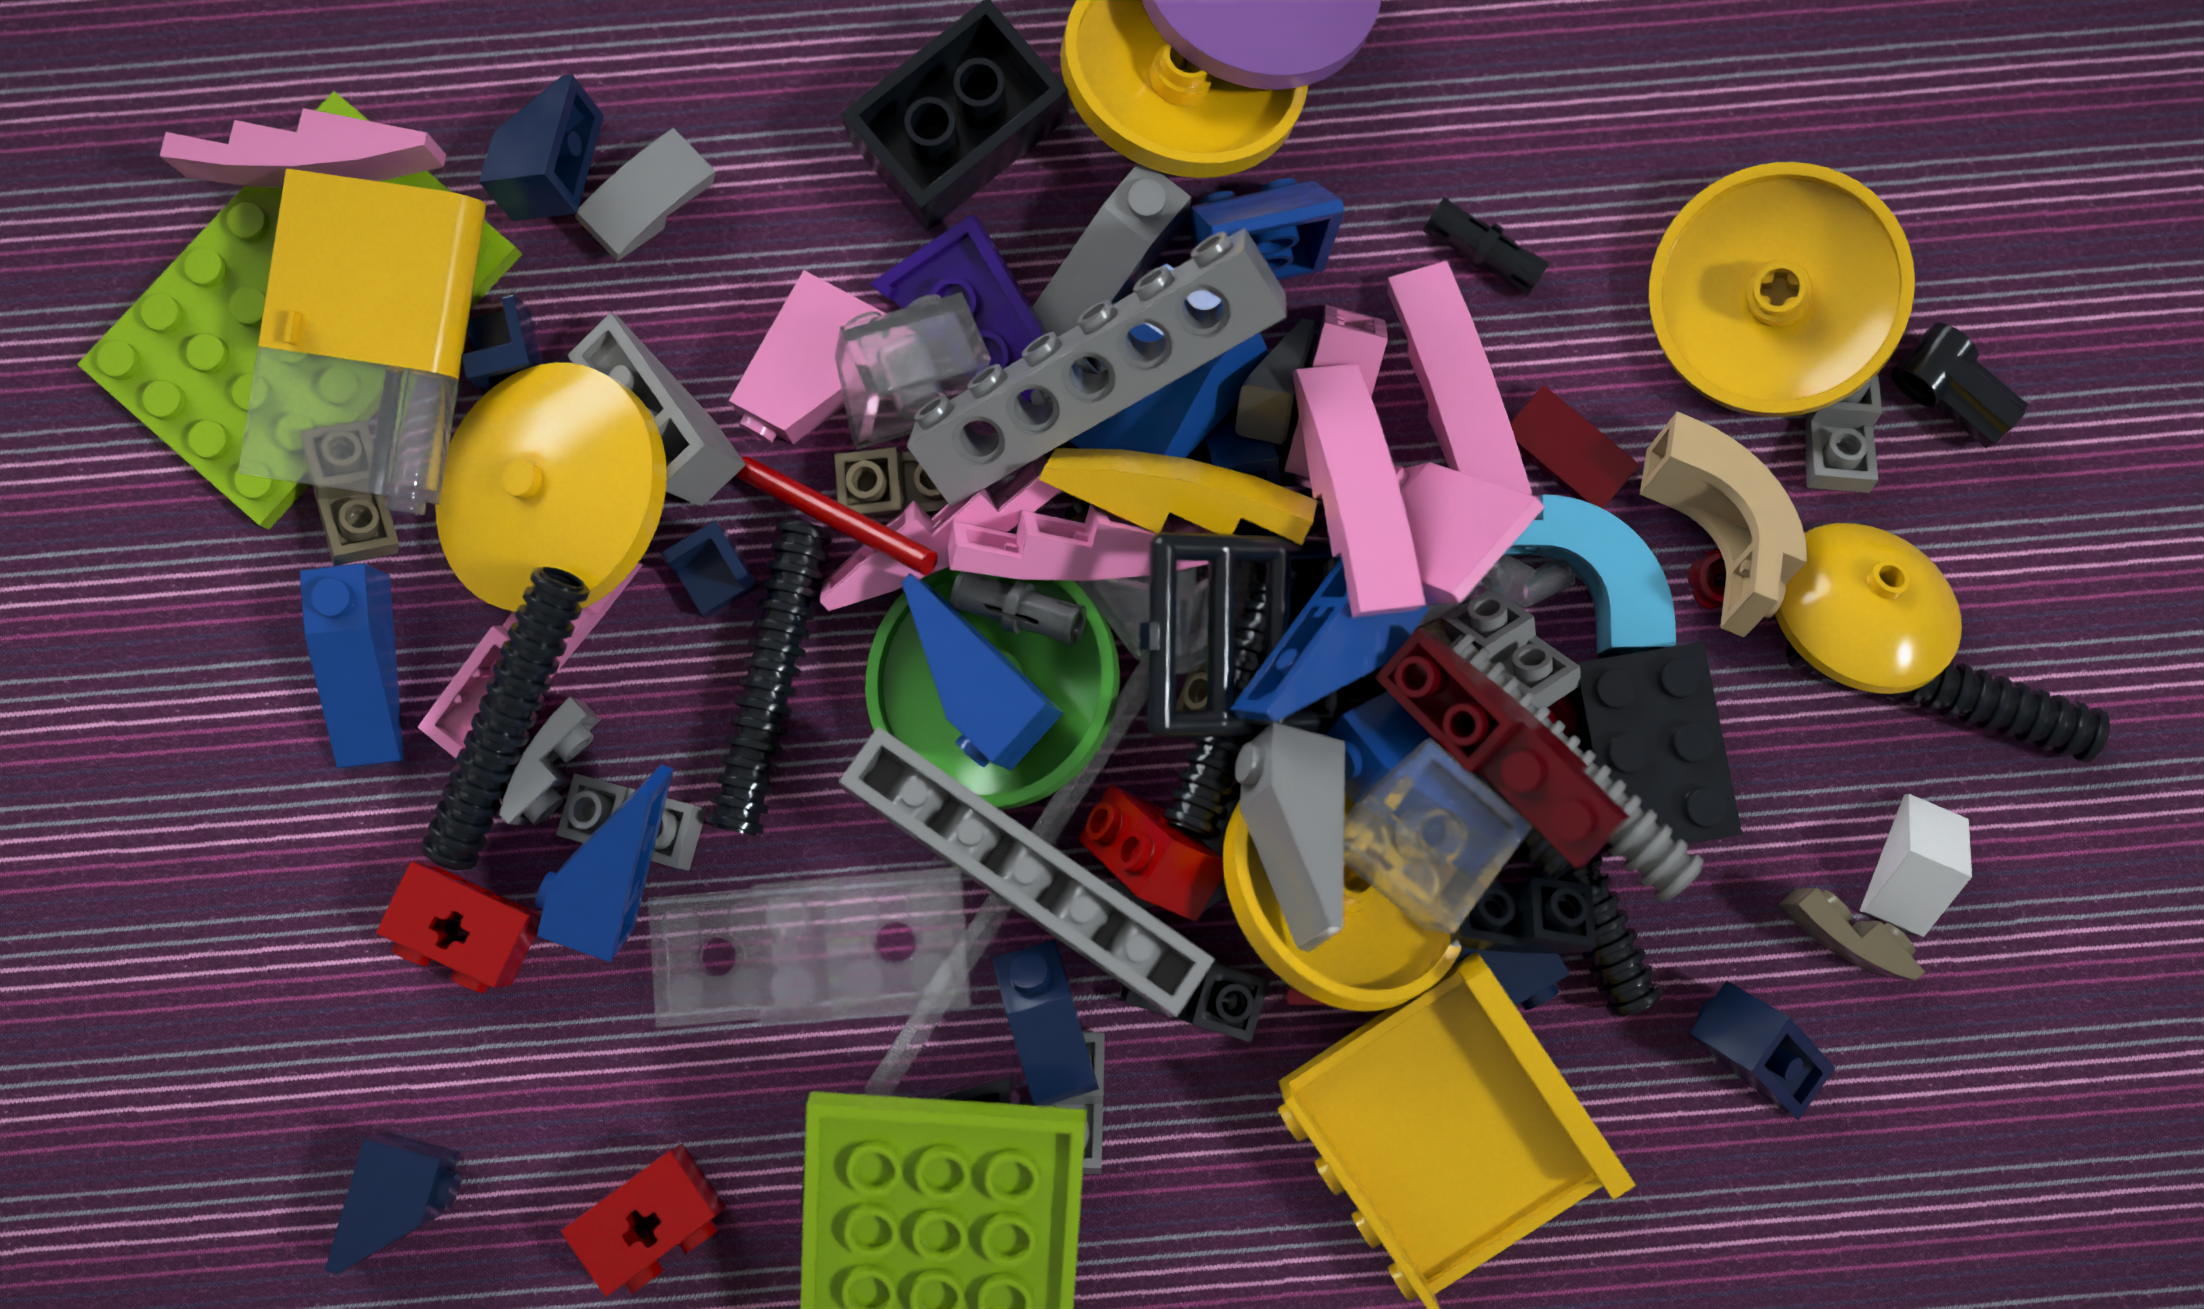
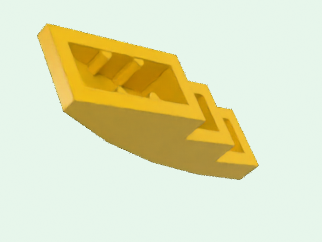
(1151, 485)

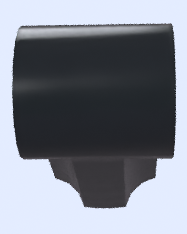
(1945, 374)

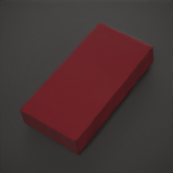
(1571, 449)

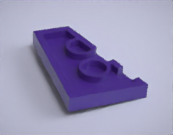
(970, 263)

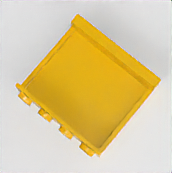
(1448, 1130)

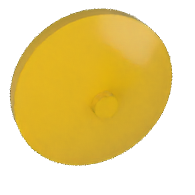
(1162, 106)
(1781, 289)
(555, 476)
(1366, 966)

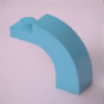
(1616, 566)

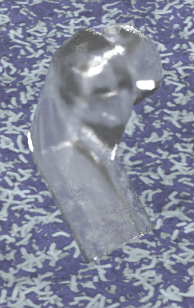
(1525, 584)

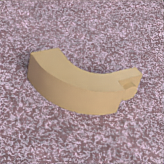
(1739, 507)

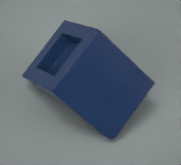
(501, 344)
(711, 568)

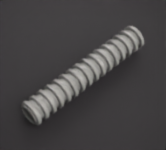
(1640, 839)

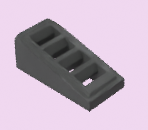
(1269, 394)

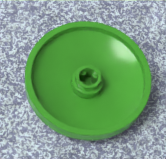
(1075, 678)

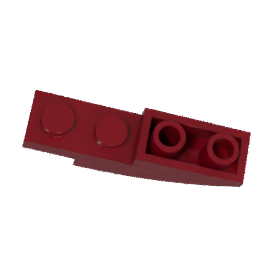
(1504, 743)

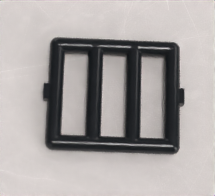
(1160, 631)

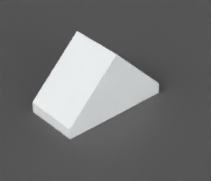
(1919, 867)

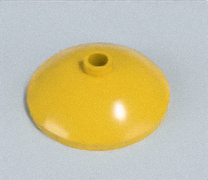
(1870, 610)

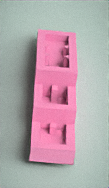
(321, 145)
(1456, 377)
(1358, 490)
(1062, 548)
(874, 574)
(454, 710)

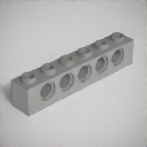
(967, 462)
(1026, 872)

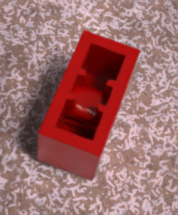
(1150, 855)
(497, 927)
(608, 1235)

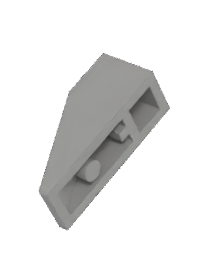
(1115, 248)
(695, 447)
(1297, 824)

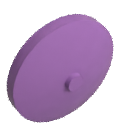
(1265, 40)

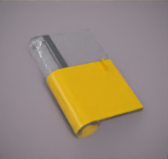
(363, 337)

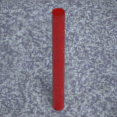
(838, 516)

